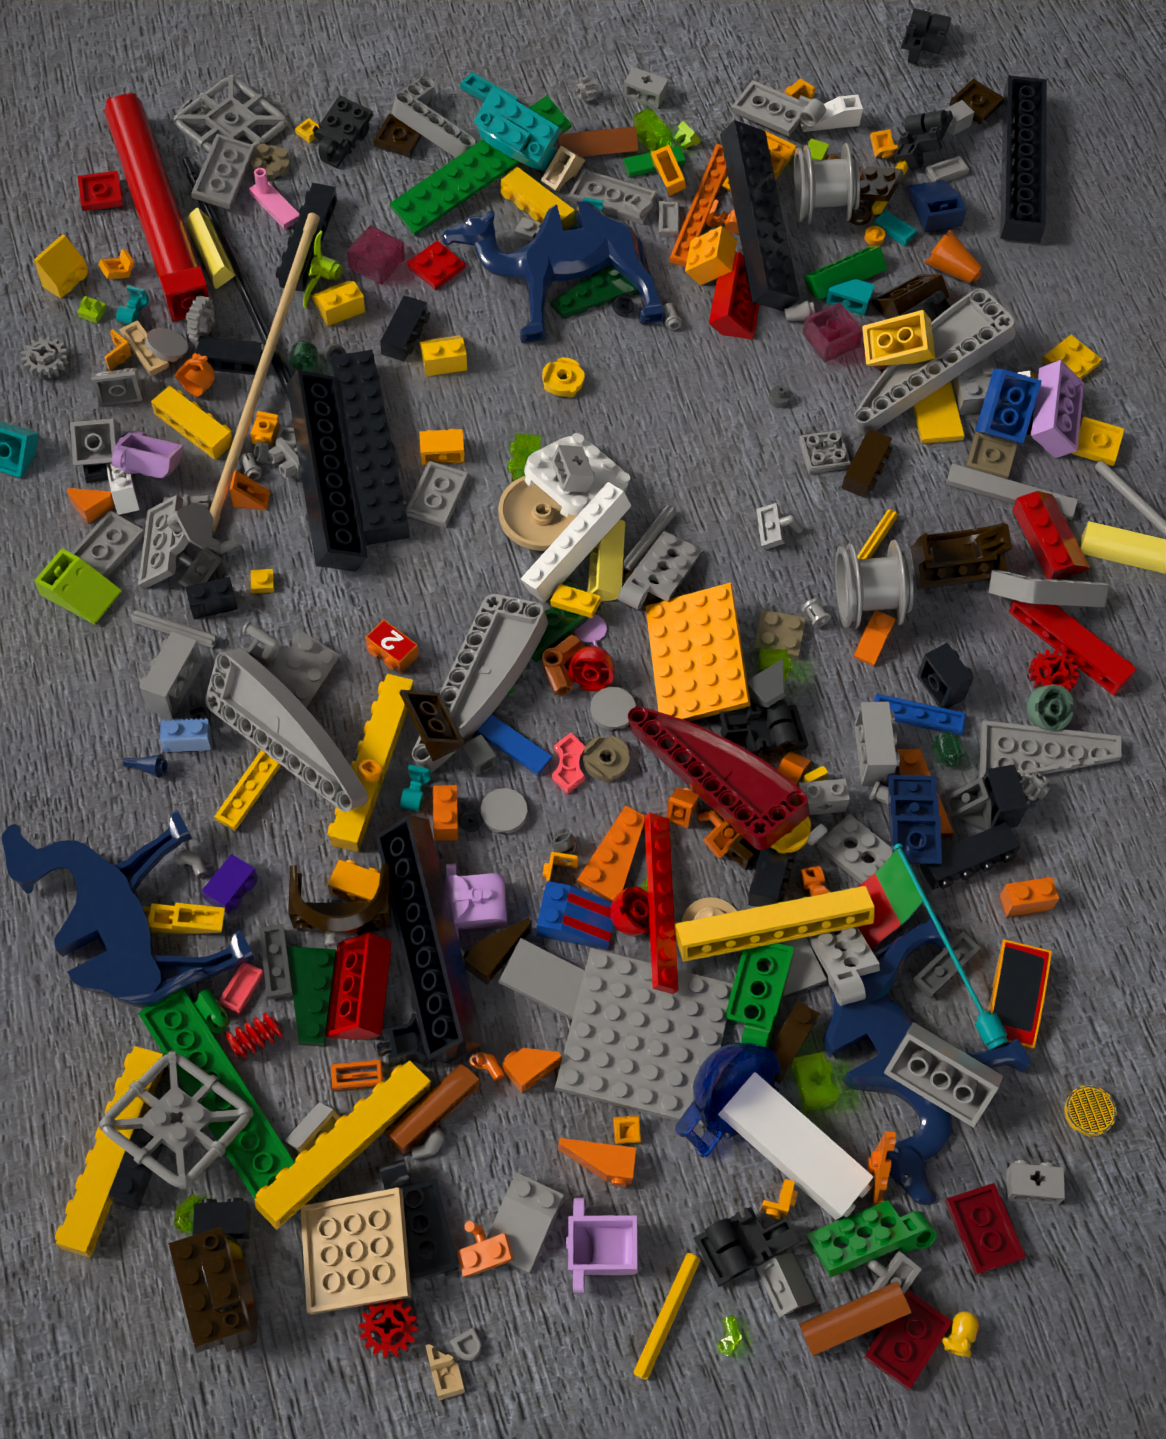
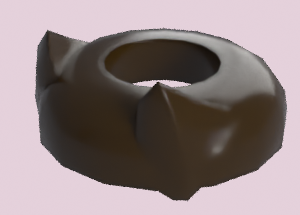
(862, 219)

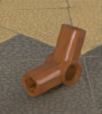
(557, 672)

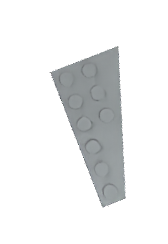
(1043, 750)

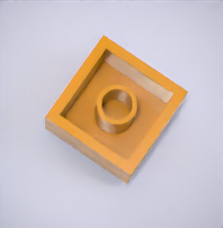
(711, 255)

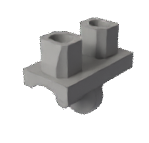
(288, 456)

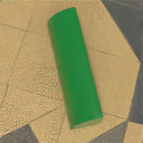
(855, 266)

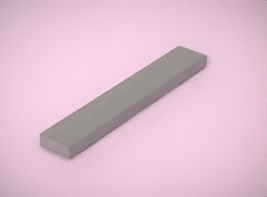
(1002, 488)

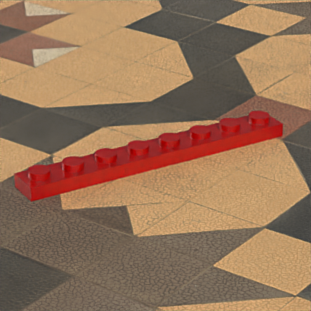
(661, 904)

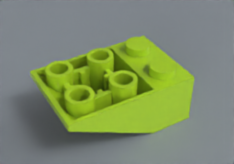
(76, 586)

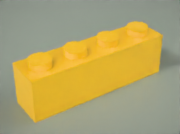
(534, 198)
(192, 422)

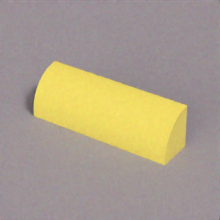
(209, 248)
(1124, 547)
(607, 564)

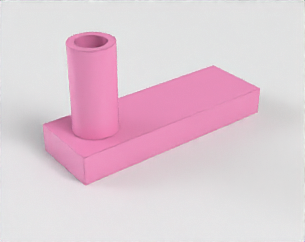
(272, 200)

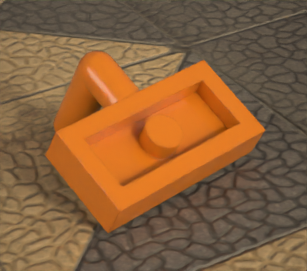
(721, 836)
(485, 1253)

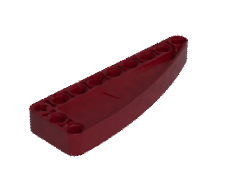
(736, 775)

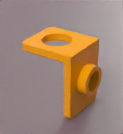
(120, 353)
(555, 859)

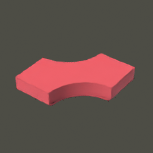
(568, 773)

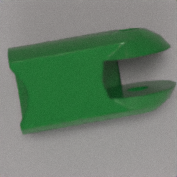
(212, 1012)

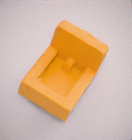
(800, 88)
(883, 144)
(117, 267)
(786, 1199)

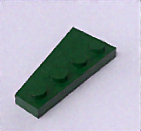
(311, 988)

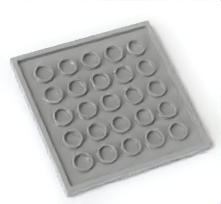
(639, 1042)

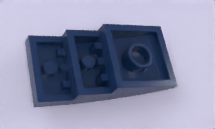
(915, 817)

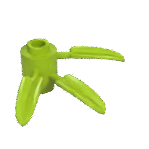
(322, 267)

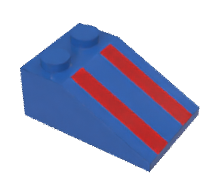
(574, 916)

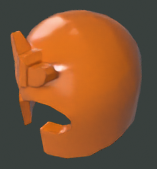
(196, 375)

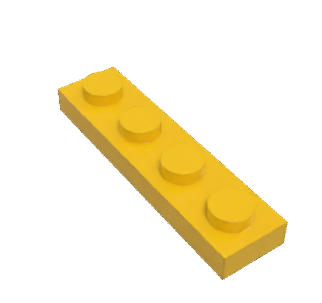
(247, 791)

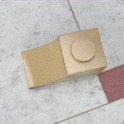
(562, 168)

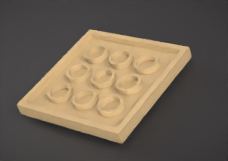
(355, 1251)

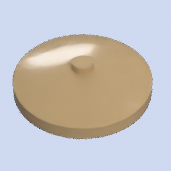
(531, 516)

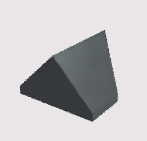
(767, 686)
(971, 805)

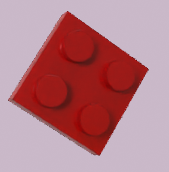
(100, 190)
(436, 265)

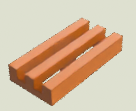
(357, 1075)

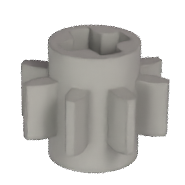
(587, 88)
(1035, 785)

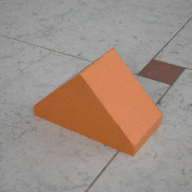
(248, 493)
(91, 503)
(794, 767)

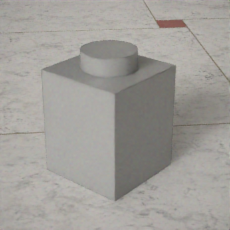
(962, 117)

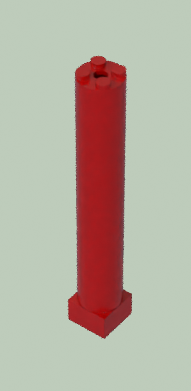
(155, 204)

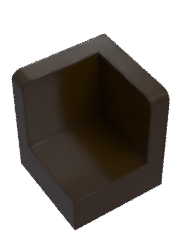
(742, 852)

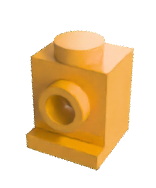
(265, 428)

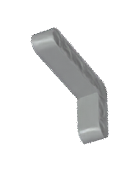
(412, 110)
(1048, 590)

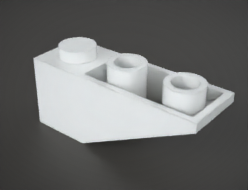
(840, 113)
(122, 490)

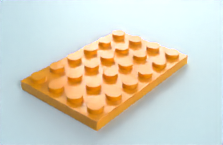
(698, 654)

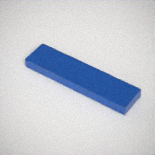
(925, 715)
(514, 745)

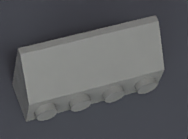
(943, 1074)

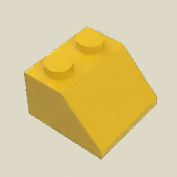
(61, 267)
(339, 302)
(443, 355)

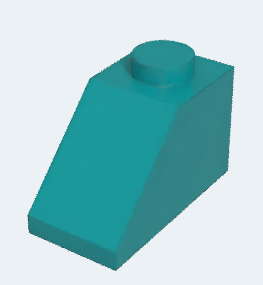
(853, 295)

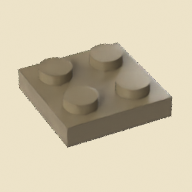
(991, 455)
(779, 632)

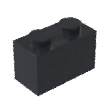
(211, 598)
(230, 1215)

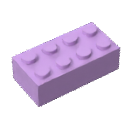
(1058, 409)

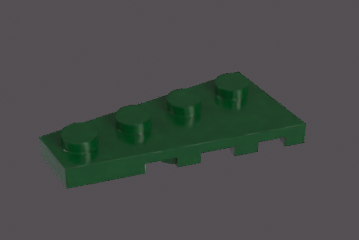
(593, 292)
(560, 626)

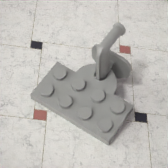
(169, 532)
(300, 667)

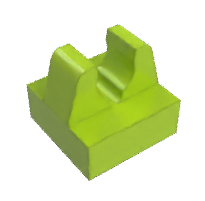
(689, 135)
(91, 309)

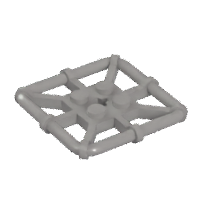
(231, 109)
(178, 1135)

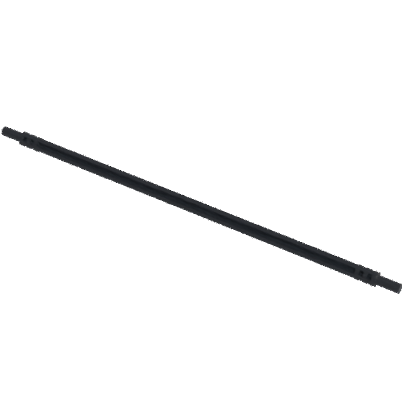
(241, 281)

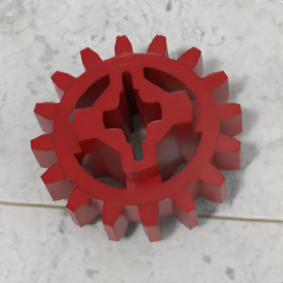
(1044, 665)
(376, 1327)

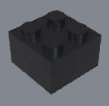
(945, 676)
(1006, 795)

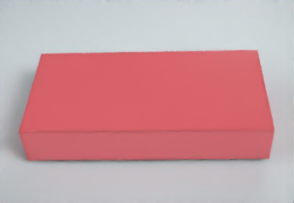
(241, 988)

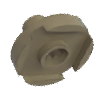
(280, 160)
(606, 770)

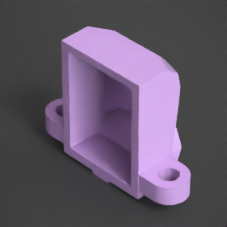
(146, 455)
(476, 900)
(600, 1245)

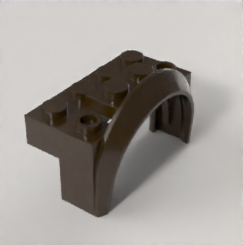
(953, 559)
(340, 916)
(227, 1286)

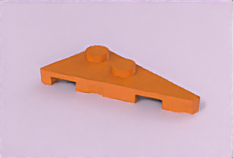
(880, 1166)

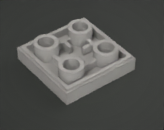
(824, 452)

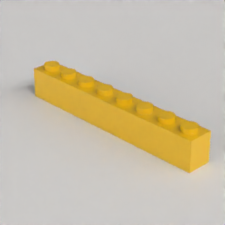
(378, 745)
(774, 923)
(342, 1144)
(91, 1202)

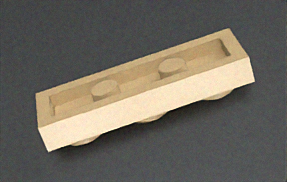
(136, 337)

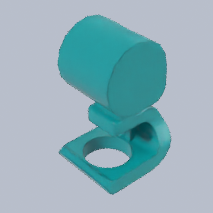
(130, 312)
(413, 797)

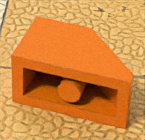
(874, 637)
(682, 806)
(529, 1066)

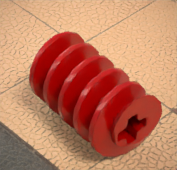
(254, 1035)

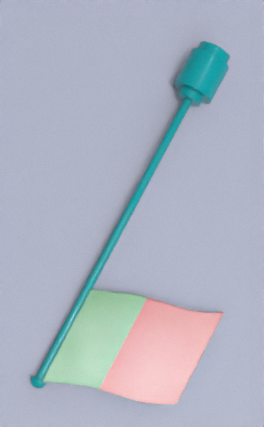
(895, 899)

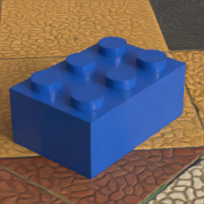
(1008, 405)

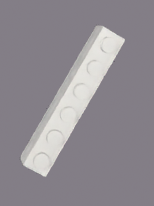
(576, 542)

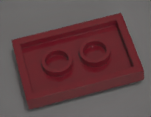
(985, 1229)
(908, 1342)

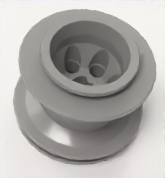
(825, 183)
(873, 584)

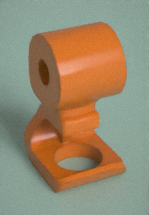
(728, 219)
(814, 880)

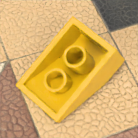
(899, 340)

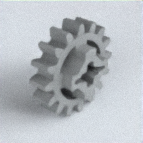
(200, 318)
(44, 357)

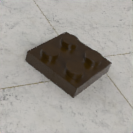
(979, 99)
(397, 137)
(879, 183)

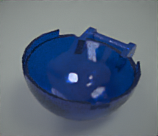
(717, 1083)

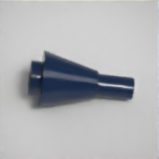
(153, 765)

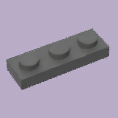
(275, 961)
(942, 967)

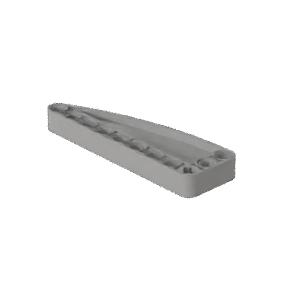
(961, 339)
(488, 664)
(282, 727)

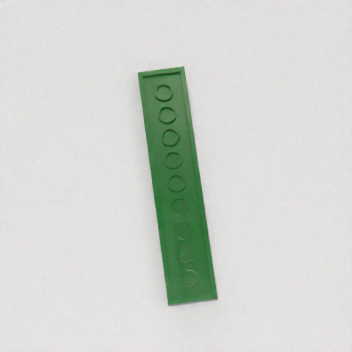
(463, 177)
(257, 1149)

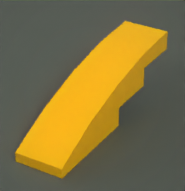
(184, 918)

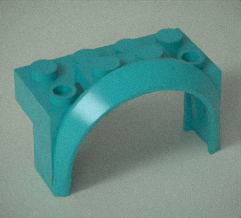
(511, 138)

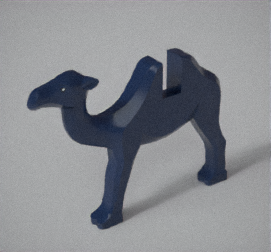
(563, 257)
(115, 917)
(885, 1028)

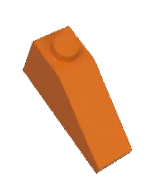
(606, 1161)

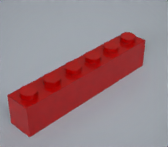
(1069, 636)

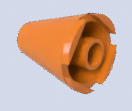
(954, 259)

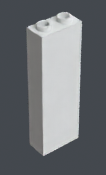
(797, 1147)

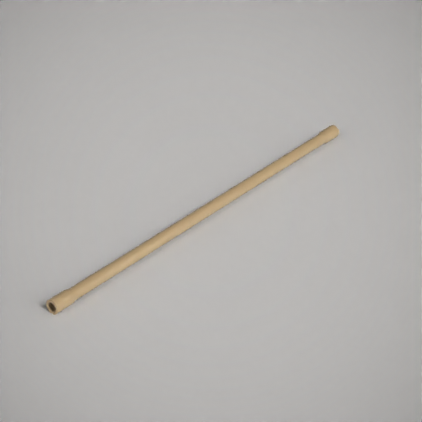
(243, 426)

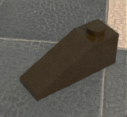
(493, 952)
(793, 1036)

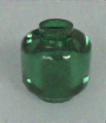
(304, 356)
(948, 749)

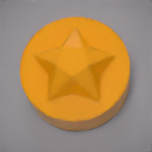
(874, 235)
(370, 770)

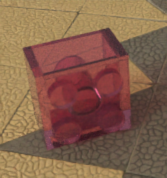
(375, 254)
(832, 332)

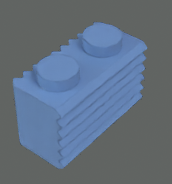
(186, 735)

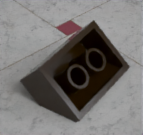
(909, 294)

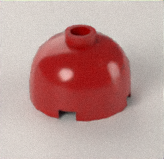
(592, 668)
(631, 911)

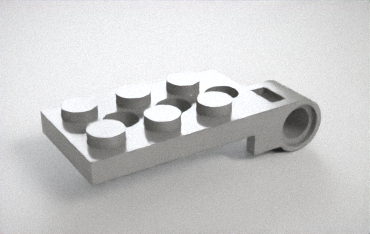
(806, 110)
(638, 584)
(851, 859)
(843, 979)

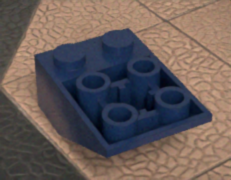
(937, 205)

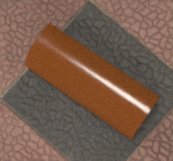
(600, 141)
(432, 1108)
(855, 1318)

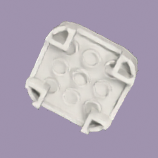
(541, 472)

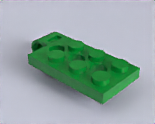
(762, 1027)
(909, 1233)

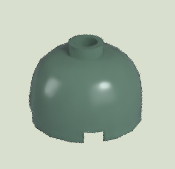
(1050, 707)

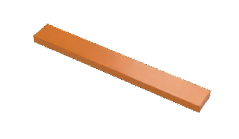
(701, 206)

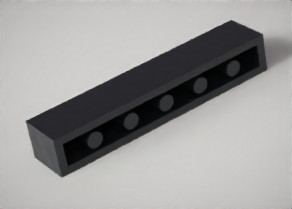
(319, 200)

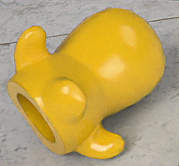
(964, 1332)

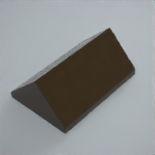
(433, 722)

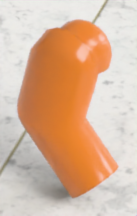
(487, 1062)

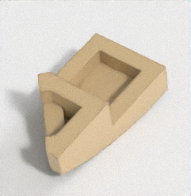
(445, 1374)

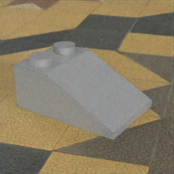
(526, 1218)

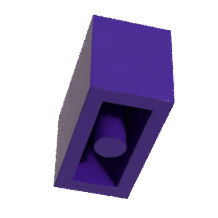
(230, 884)

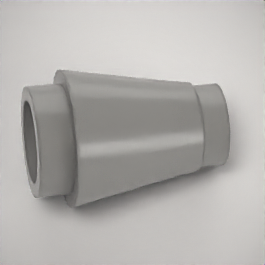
(799, 311)

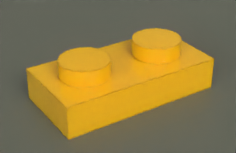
(575, 601)

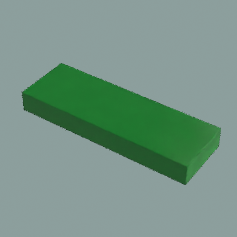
(643, 163)

